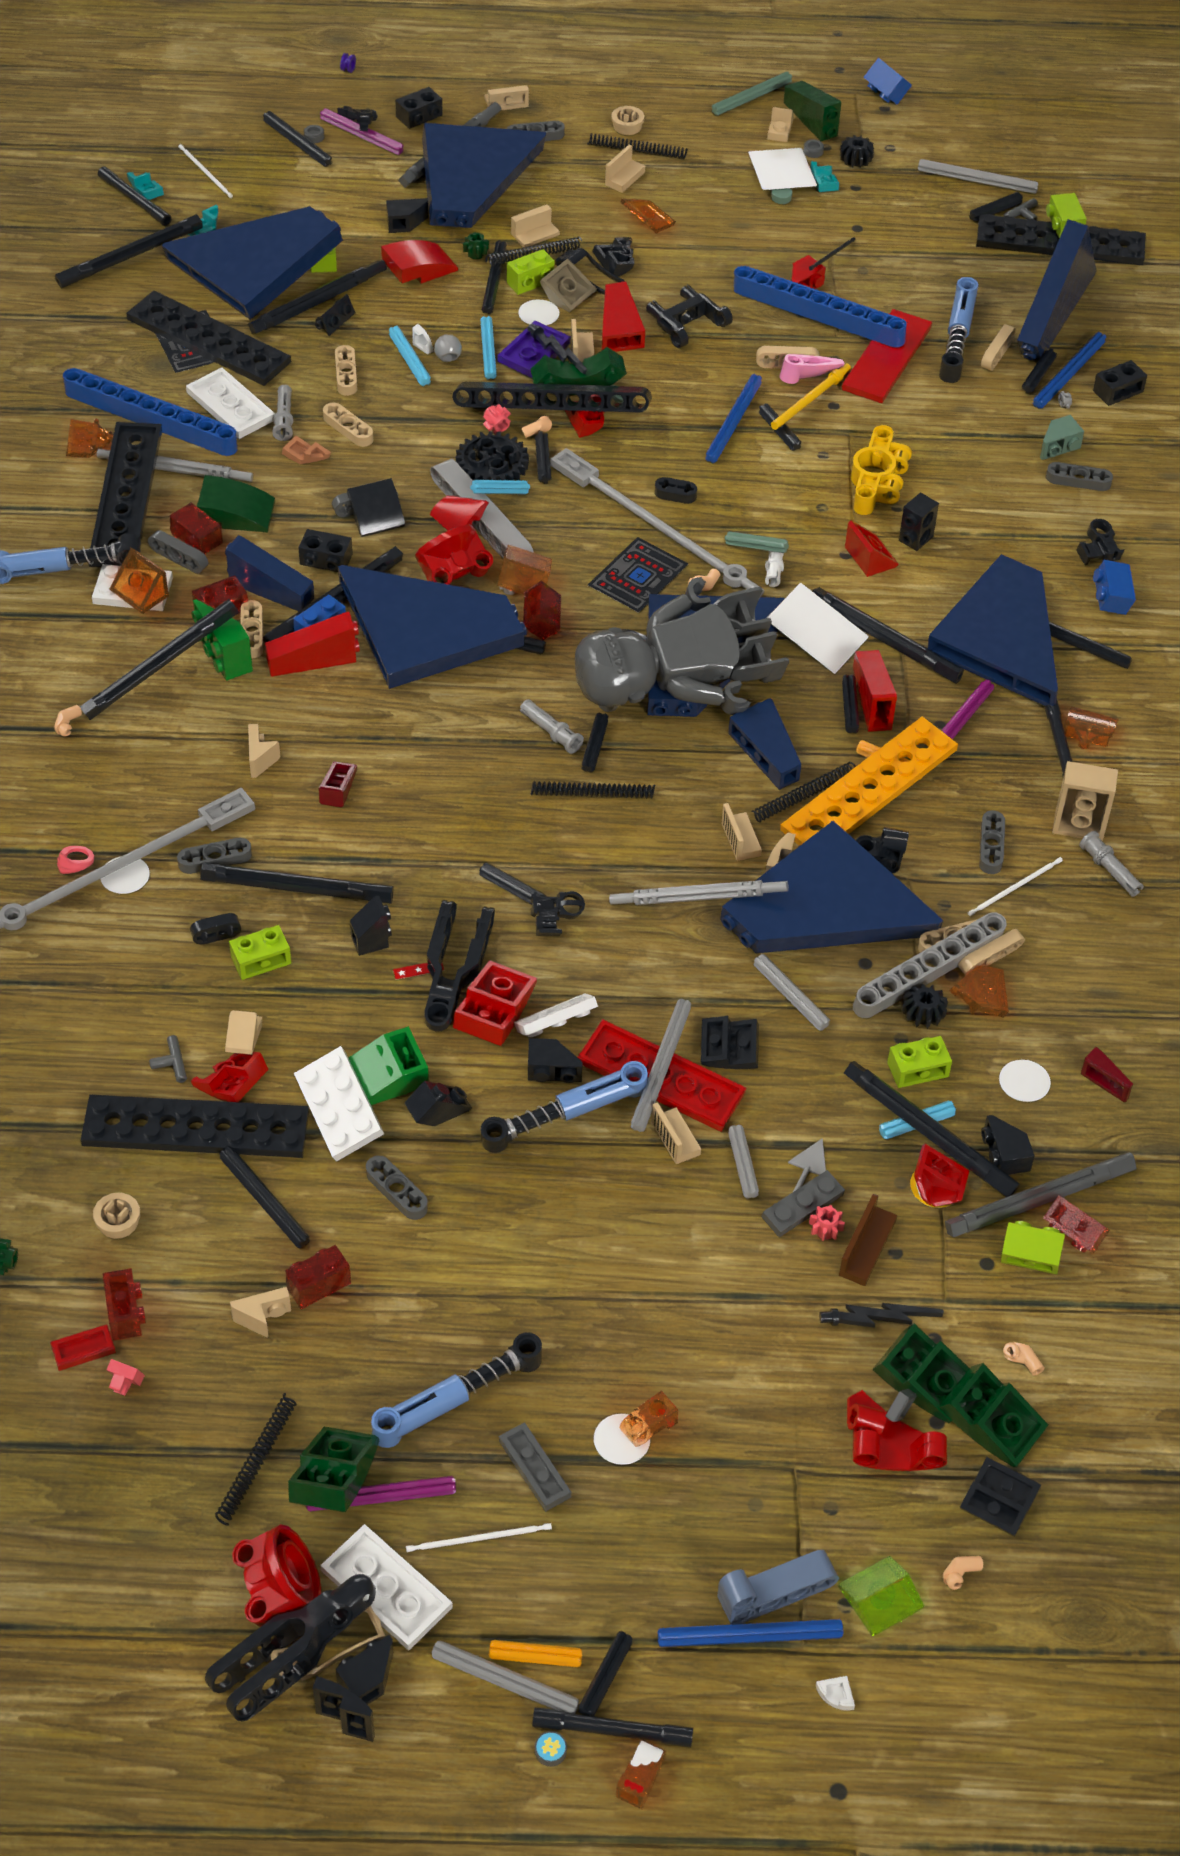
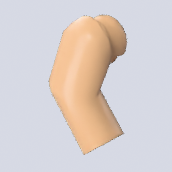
(542, 424)
(710, 579)
(64, 716)
(1025, 1355)
(959, 1565)

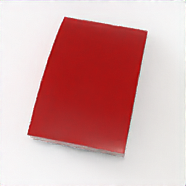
(417, 260)
(494, 1003)

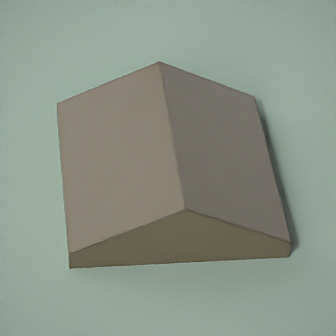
(567, 286)

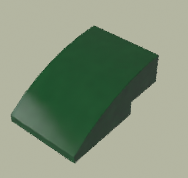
(236, 504)
(922, 1367)
(994, 1415)
(332, 1469)

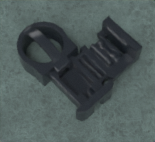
(1101, 543)
(550, 914)

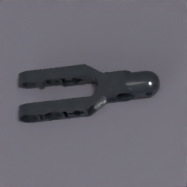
(446, 992)
(316, 1622)

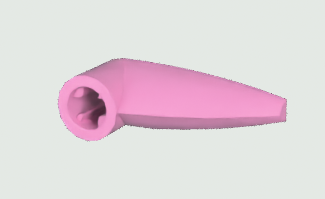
(807, 366)

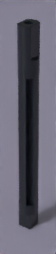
(128, 251)
(316, 297)
(381, 564)
(893, 638)
(159, 659)
(296, 882)
(932, 1129)

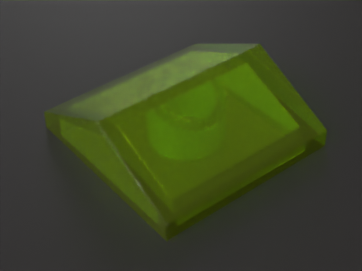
(882, 1595)

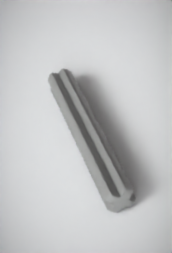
(791, 992)

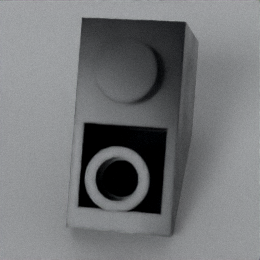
(406, 214)
(371, 927)
(552, 1062)
(437, 1103)
(1008, 1146)
(368, 1671)

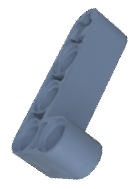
(774, 1588)

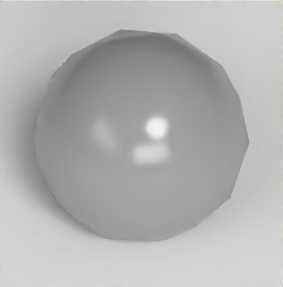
(448, 348)

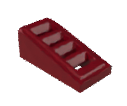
(336, 786)
(1106, 1074)

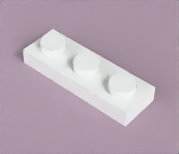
(556, 1015)

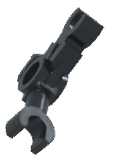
(363, 116)

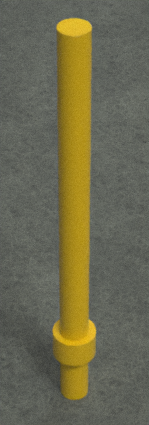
(833, 378)

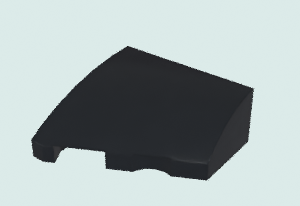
(616, 256)

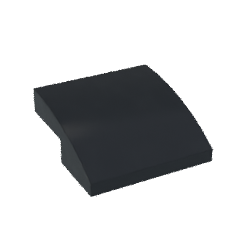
(376, 507)
(729, 1043)
(1000, 1496)
(342, 1704)

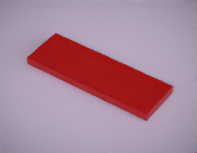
(882, 364)
(686, 1084)

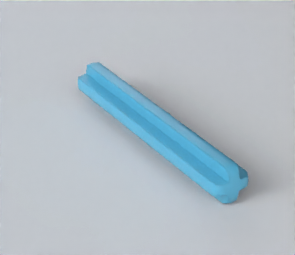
(488, 347)
(409, 355)

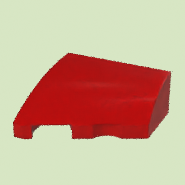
(586, 422)
(458, 511)
(233, 1077)

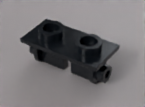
(336, 315)

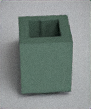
(1062, 437)

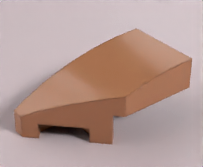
(303, 453)

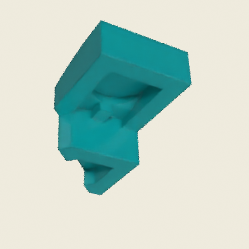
(824, 178)
(145, 186)
(209, 220)

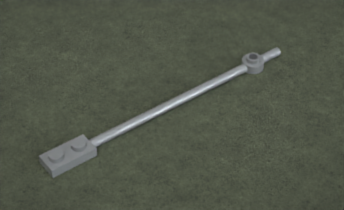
(585, 473)
(214, 815)

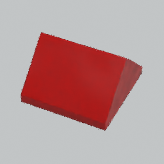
(868, 550)

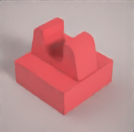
(123, 1376)

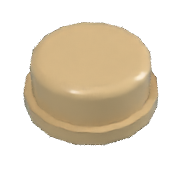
(627, 120)
(116, 1215)

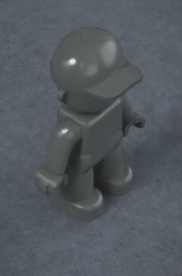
(682, 653)

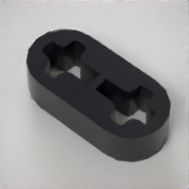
(675, 490)
(215, 928)

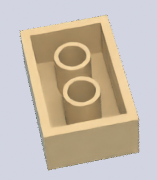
(1084, 800)

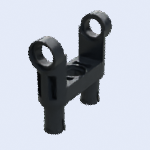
(698, 305)

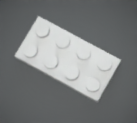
(230, 402)
(338, 1103)
(403, 1598)

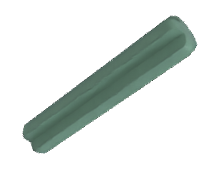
(756, 542)

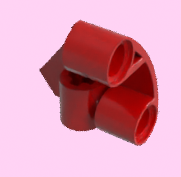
(890, 1444)

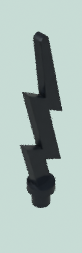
(538, 333)
(864, 1315)

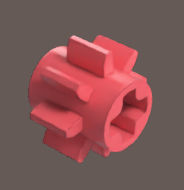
(496, 418)
(826, 1223)

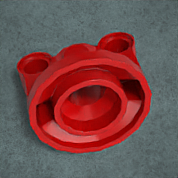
(454, 555)
(276, 1573)

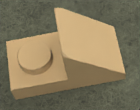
(780, 124)
(261, 753)
(242, 1032)
(254, 1309)

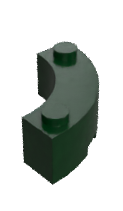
(602, 370)

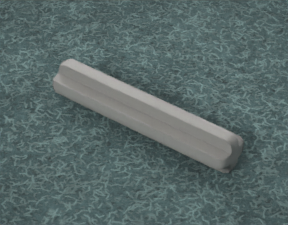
(743, 1161)

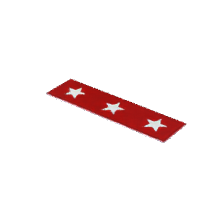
(410, 971)

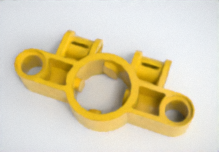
(877, 486)

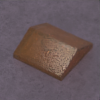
(649, 214)
(523, 569)

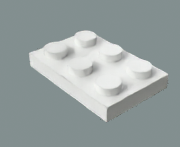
(104, 596)

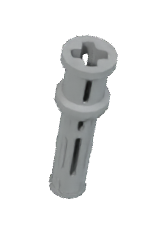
(284, 396)
(558, 731)
(1103, 855)

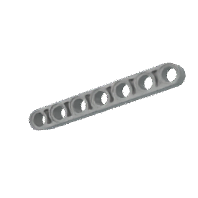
(493, 524)
(922, 973)

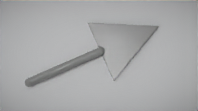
(811, 1161)

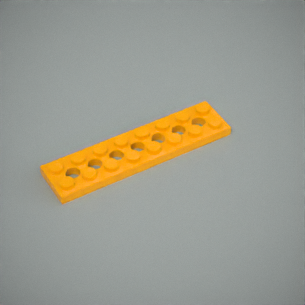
(869, 772)

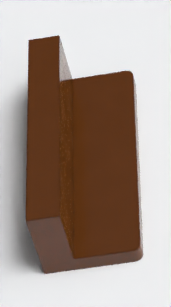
(867, 1243)

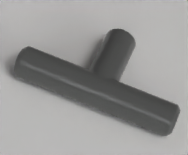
(1023, 210)
(175, 1059)

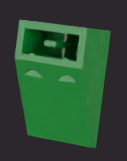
(226, 645)
(390, 1066)

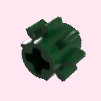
(475, 245)
(8, 1256)

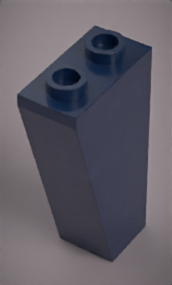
(267, 575)
(766, 742)

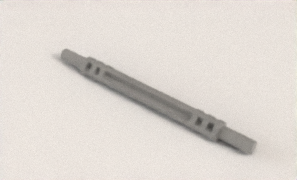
(191, 467)
(699, 892)

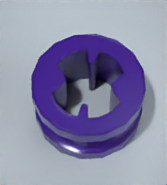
(348, 62)

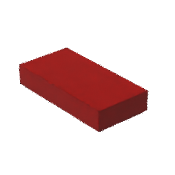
(83, 1347)

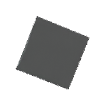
(901, 1405)

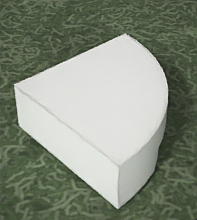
(421, 339)
(836, 1693)

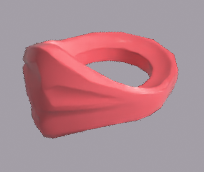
(69, 866)

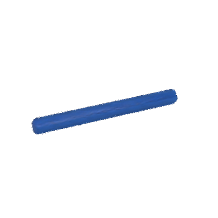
(1069, 370)
(733, 418)
(750, 1633)

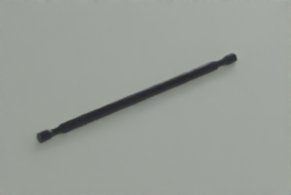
(832, 253)

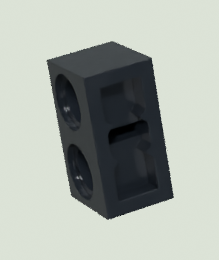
(419, 107)
(1120, 382)
(918, 521)
(325, 550)

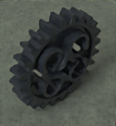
(492, 452)

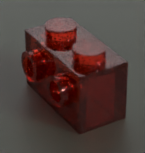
(196, 528)
(220, 591)
(542, 610)
(1077, 1224)
(318, 1276)
(122, 1304)

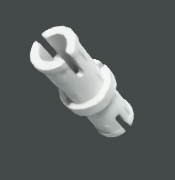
(774, 567)

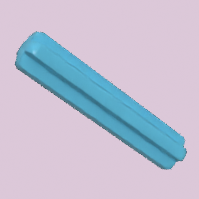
(499, 487)
(899, 1126)

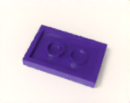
(527, 351)

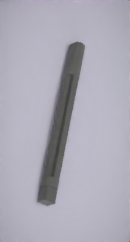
(481, 119)
(1040, 1194)

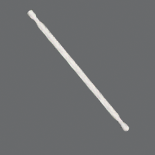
(205, 171)
(1015, 886)
(478, 1537)

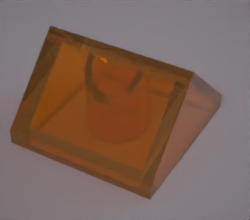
(140, 582)

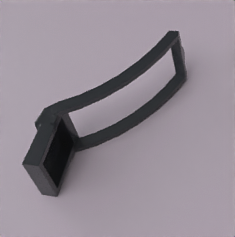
(576, 255)

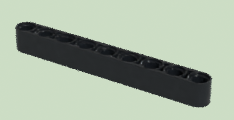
(560, 390)

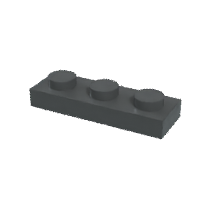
(802, 1203)
(535, 1466)

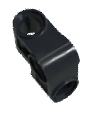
(888, 848)

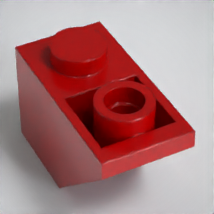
(810, 278)

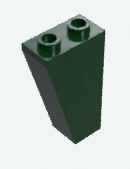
(814, 109)

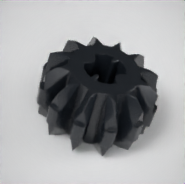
(856, 151)
(924, 1005)

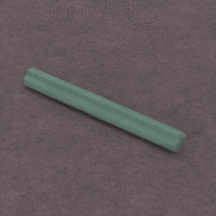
(751, 93)

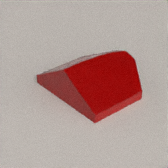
(939, 1178)

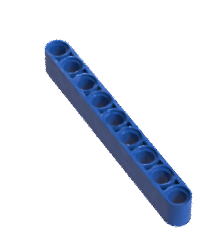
(820, 306)
(148, 409)

